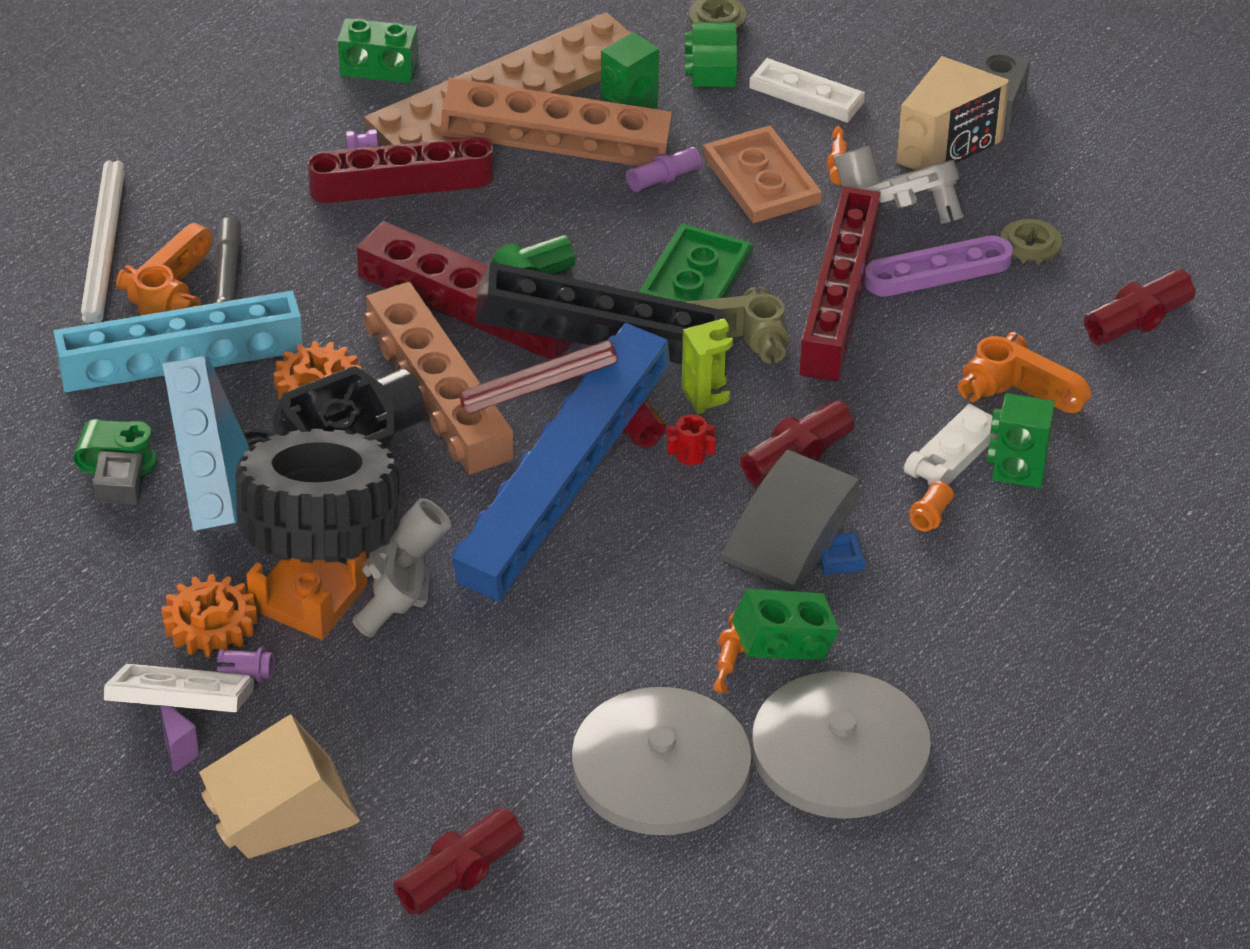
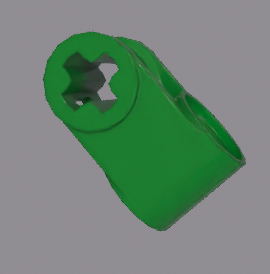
(114, 437)

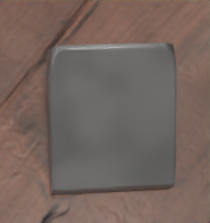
(117, 477)

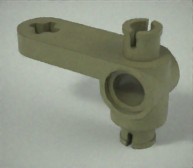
(755, 318)

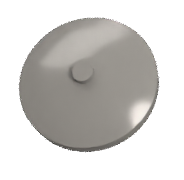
(841, 744)
(661, 761)

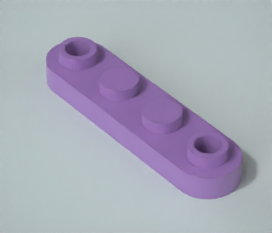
(938, 266)

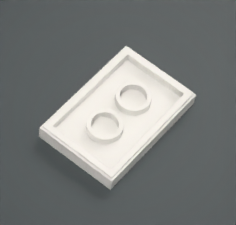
(179, 687)

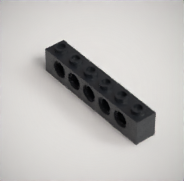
(580, 309)

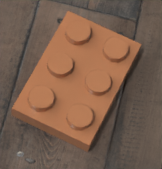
(762, 174)

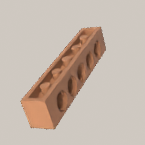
(554, 122)
(419, 345)

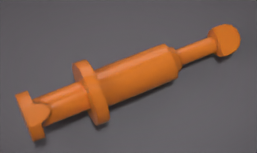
(838, 146)
(730, 647)

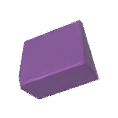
(179, 737)

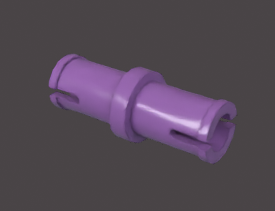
(663, 169)

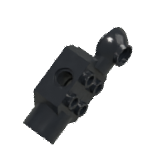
(349, 403)

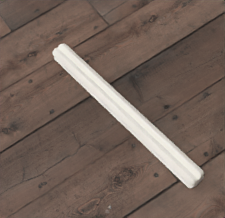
(102, 242)

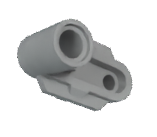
(859, 171)
(399, 566)

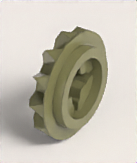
(711, 9)
(1021, 232)

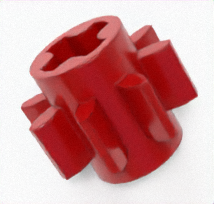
(691, 439)

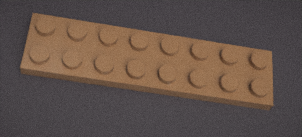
(552, 65)

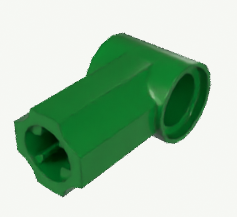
(543, 257)

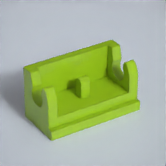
(705, 364)

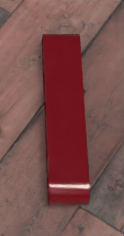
(400, 169)

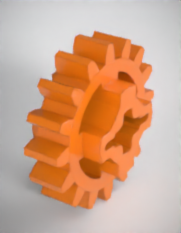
(310, 365)
(209, 615)

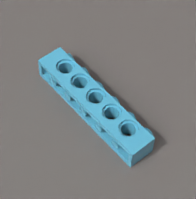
(140, 344)

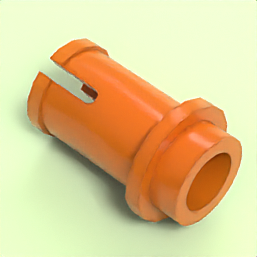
(927, 512)

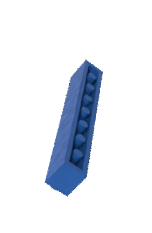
(559, 464)

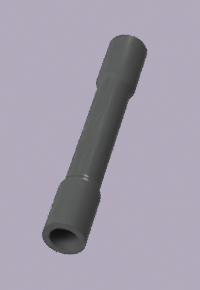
(228, 247)

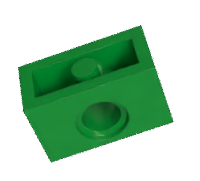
(630, 72)

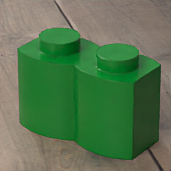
(711, 54)

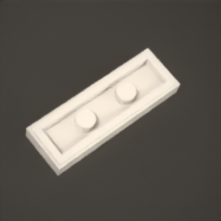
(807, 90)

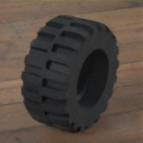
(317, 495)

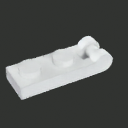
(952, 447)

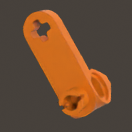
(157, 283)
(1010, 363)

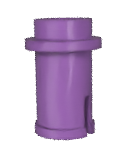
(258, 664)

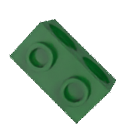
(378, 50)
(1022, 440)
(785, 624)

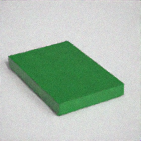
(698, 265)

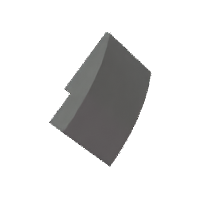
(791, 520)

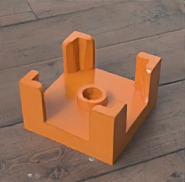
(307, 594)

